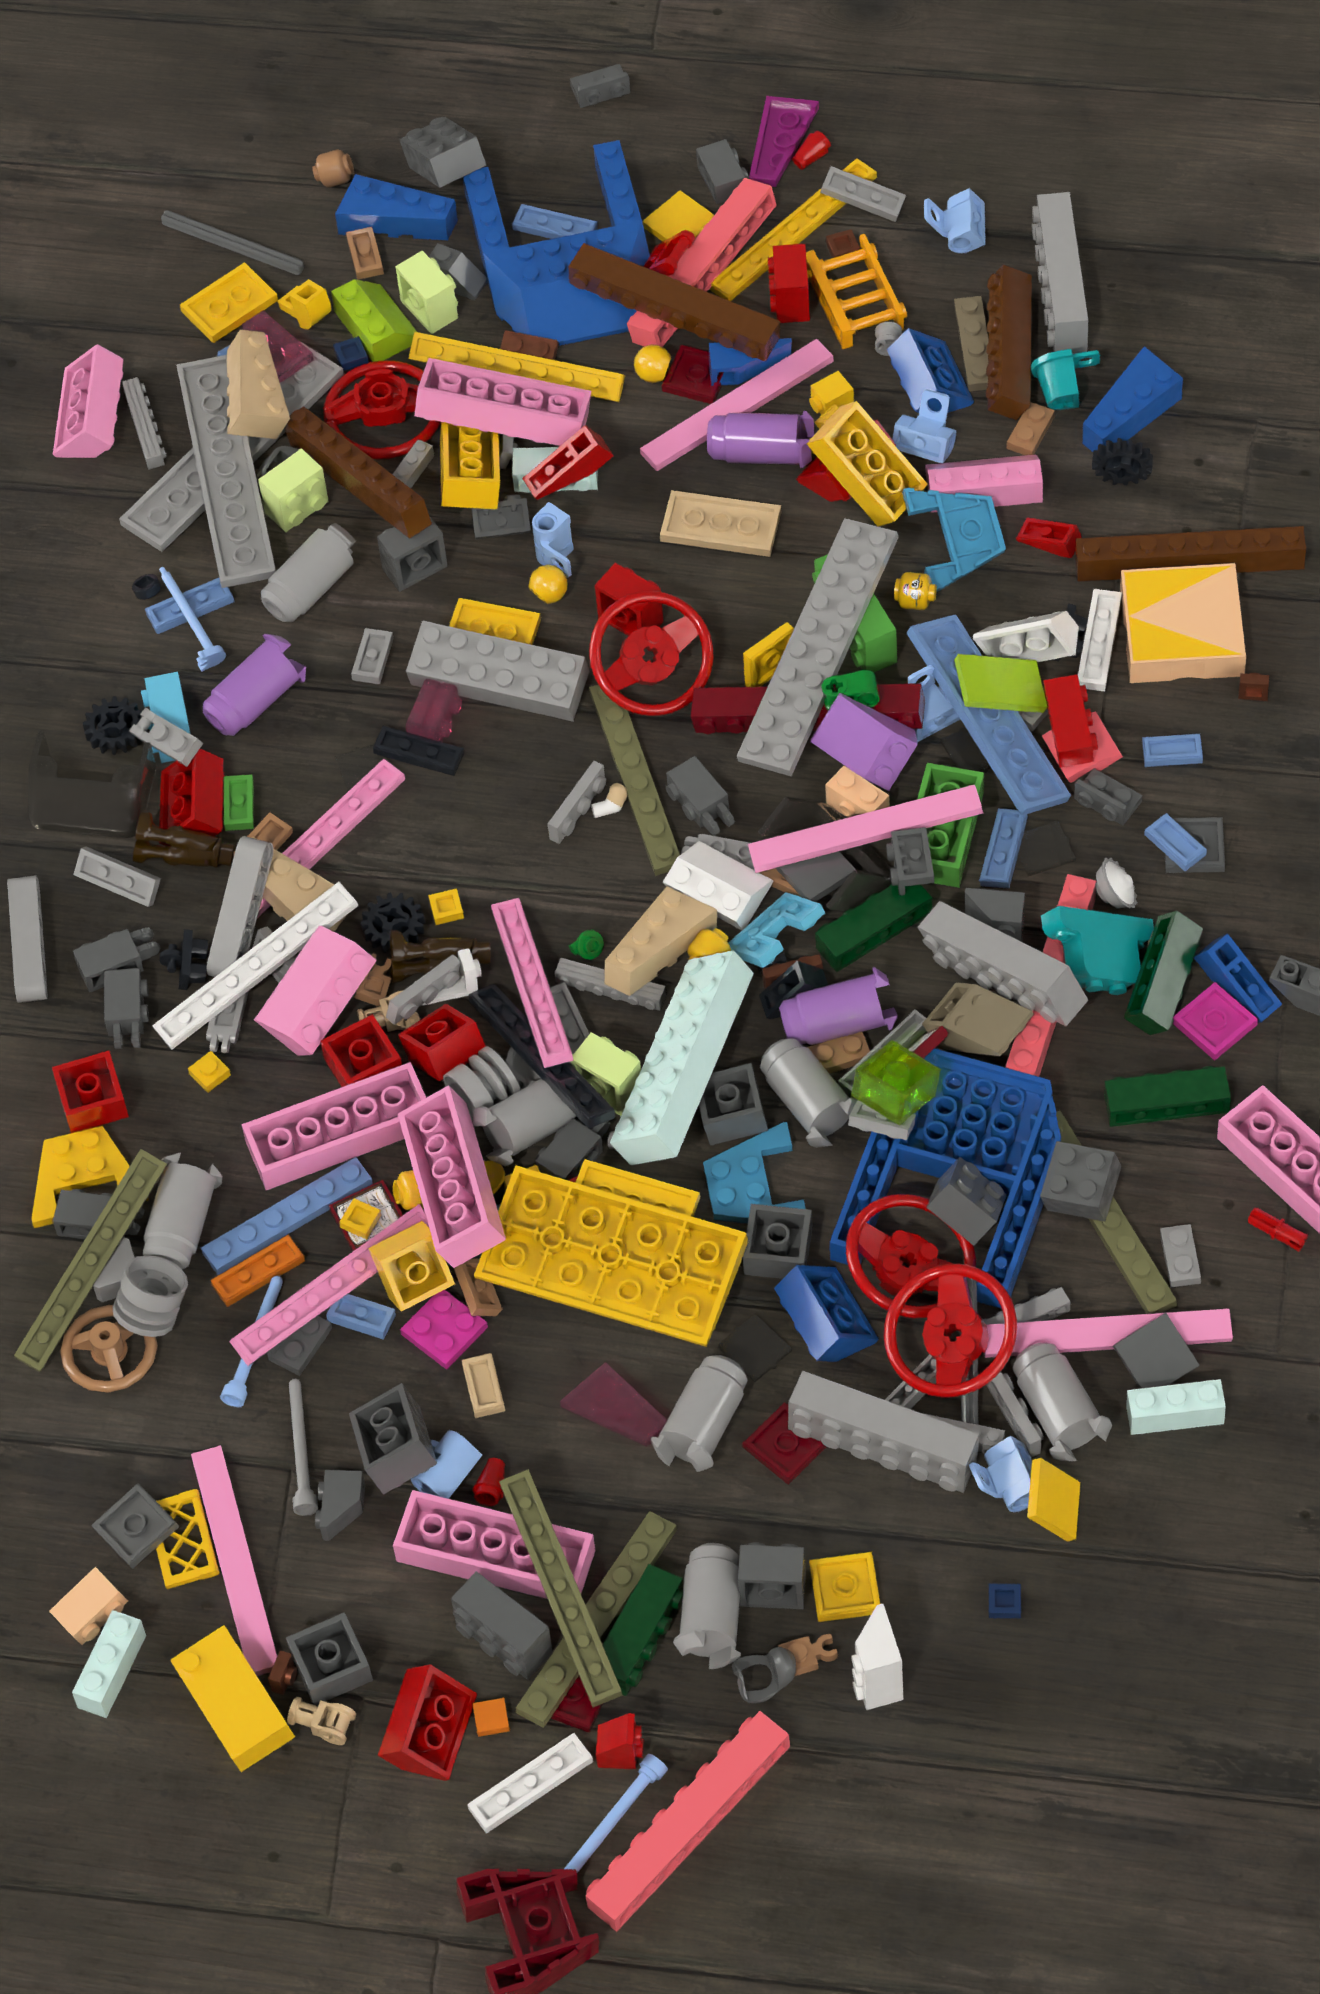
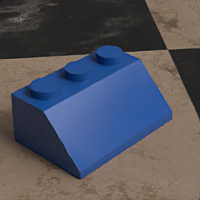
(928, 364)
(825, 1312)

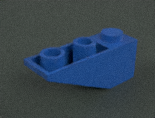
(739, 366)

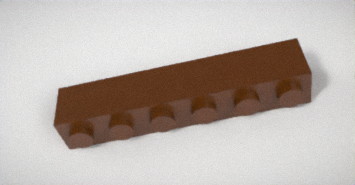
(1009, 342)

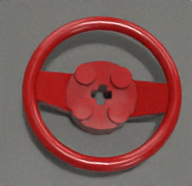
(378, 401)
(663, 642)
(889, 1253)
(952, 1314)

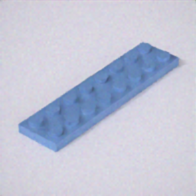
(997, 732)

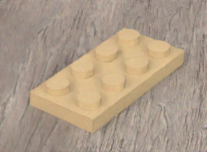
(720, 523)

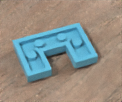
(757, 941)

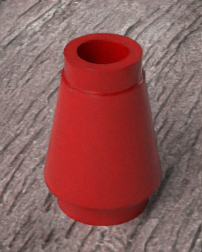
(812, 149)
(487, 1488)

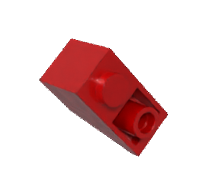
(619, 1743)

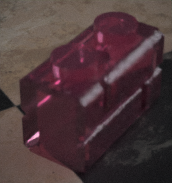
(434, 710)

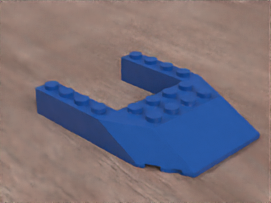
(532, 279)
(987, 1118)

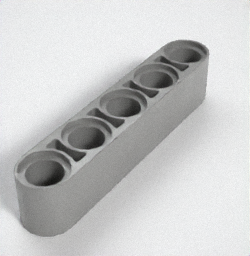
(240, 903)
(27, 939)

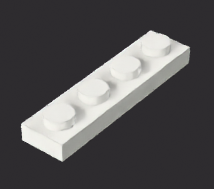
(1099, 639)
(530, 1783)

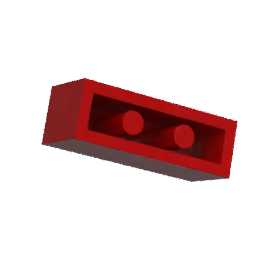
(1070, 720)

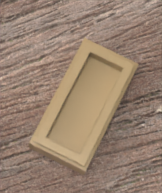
(483, 1385)

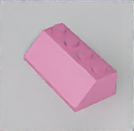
(88, 405)
(1005, 479)
(315, 991)

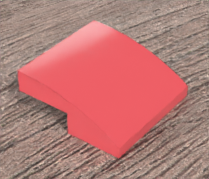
(1103, 757)

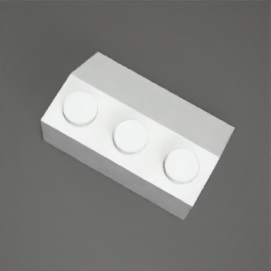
(1031, 638)
(719, 883)
(877, 1663)

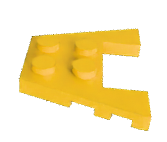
(75, 1163)

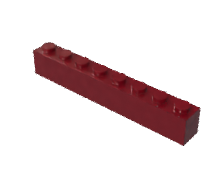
(735, 707)

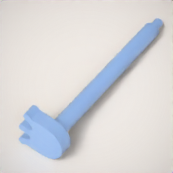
(211, 654)

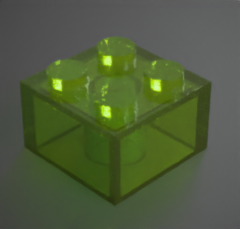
(895, 1082)

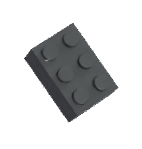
(442, 151)
(392, 1438)
(501, 1626)

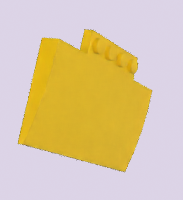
(616, 1249)

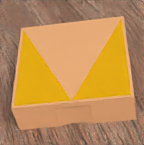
(1182, 623)

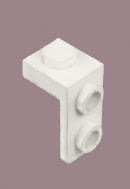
(467, 980)

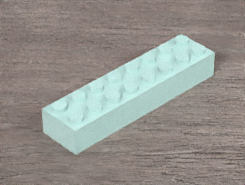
(681, 1058)

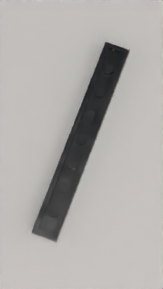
(562, 1078)

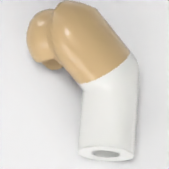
(613, 802)

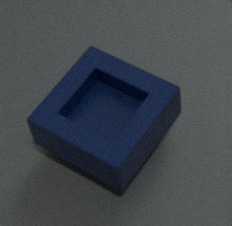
(350, 353)
(1004, 1600)

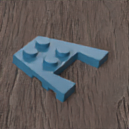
(968, 529)
(739, 1176)

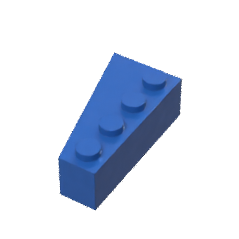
(395, 210)
(1134, 401)

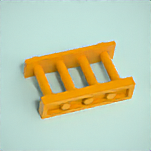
(836, 308)

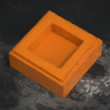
(491, 1717)

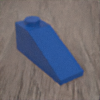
(1237, 976)

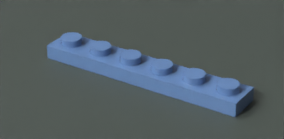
(285, 1216)

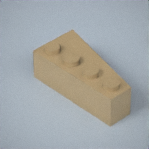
(254, 388)
(293, 887)
(657, 940)

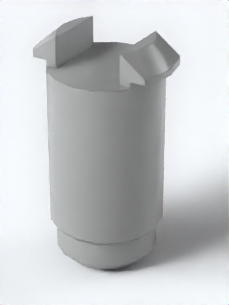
(308, 573)
(806, 1090)
(522, 1120)
(179, 1210)
(1058, 1400)
(702, 1413)
(710, 1605)

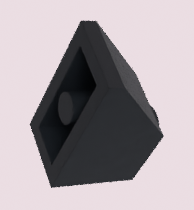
(796, 979)

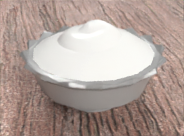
(1115, 885)

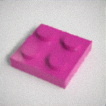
(1214, 1021)
(443, 1328)

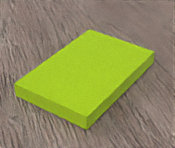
(1000, 683)

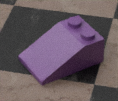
(865, 741)

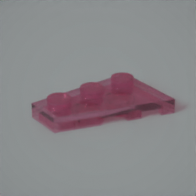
(286, 351)
(615, 1405)

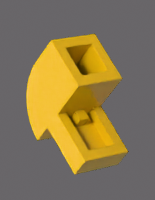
(306, 303)

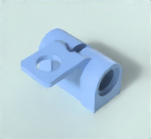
(962, 221)
(927, 433)
(553, 537)
(938, 709)
(454, 1459)
(1006, 1474)

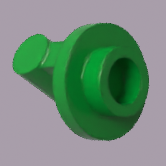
(588, 945)

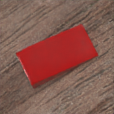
(1050, 536)

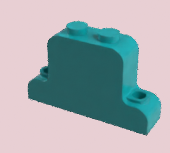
(1099, 946)

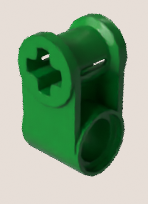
(858, 686)

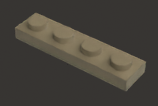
(973, 340)

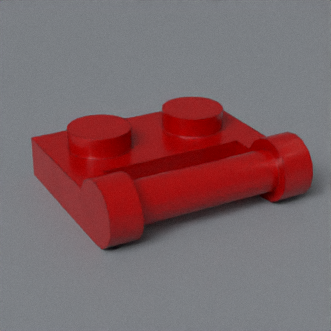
(668, 253)

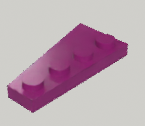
(779, 135)

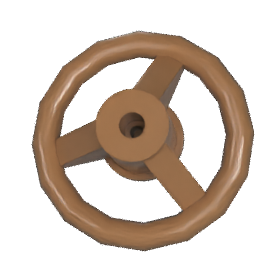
(107, 1349)

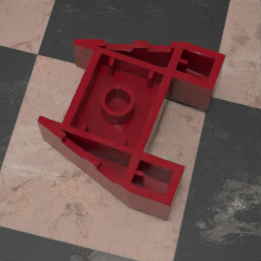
(535, 1923)

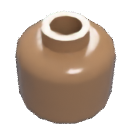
(333, 168)

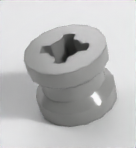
(886, 334)

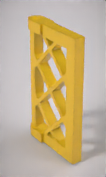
(190, 1573)

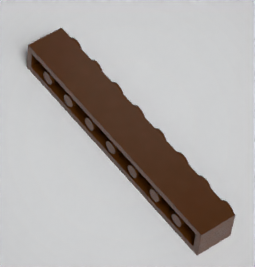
(674, 302)
(358, 473)
(1248, 548)

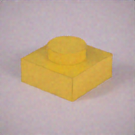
(446, 906)
(209, 1071)
(360, 1218)

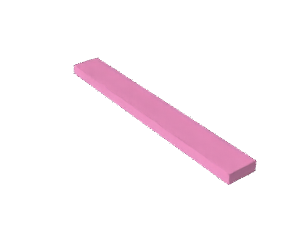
(741, 400)
(343, 817)
(864, 828)
(532, 983)
(317, 1295)
(1104, 1332)
(235, 1559)

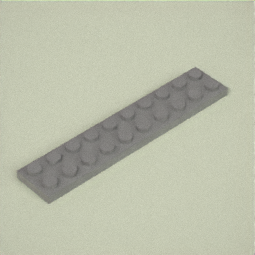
(225, 476)
(178, 495)
(817, 646)

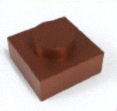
(842, 243)
(1253, 686)
(282, 1673)

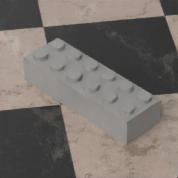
(1060, 273)
(499, 670)
(1002, 964)
(882, 1432)

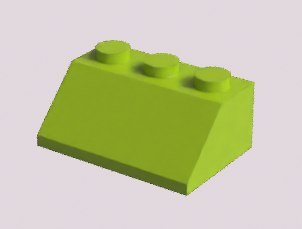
(373, 317)

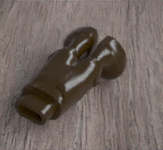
(186, 847)
(433, 950)

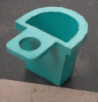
(1058, 376)

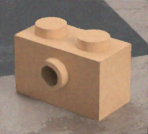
(853, 794)
(88, 1606)

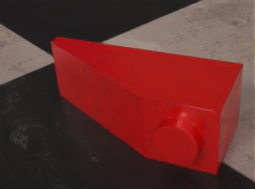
(569, 463)

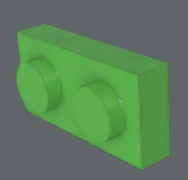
(238, 802)

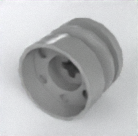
(485, 1081)
(150, 1296)

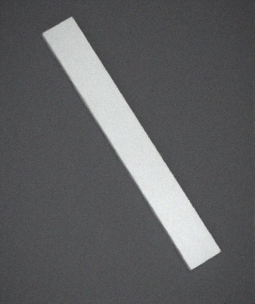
(254, 966)

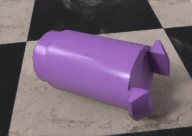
(761, 438)
(252, 686)
(837, 1010)

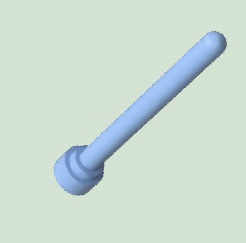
(235, 1391)
(650, 1770)

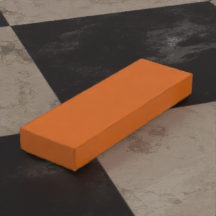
(257, 1270)

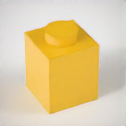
(830, 391)

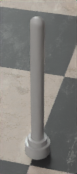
(305, 1500)

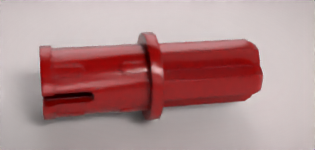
(1277, 1229)

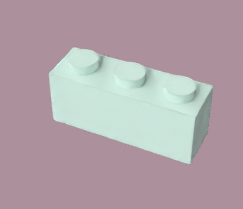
(528, 458)
(1175, 1407)
(109, 1664)

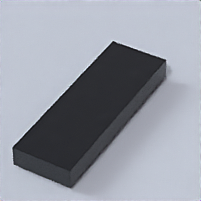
(418, 750)

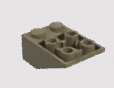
(977, 1020)

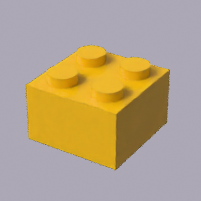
(411, 1266)

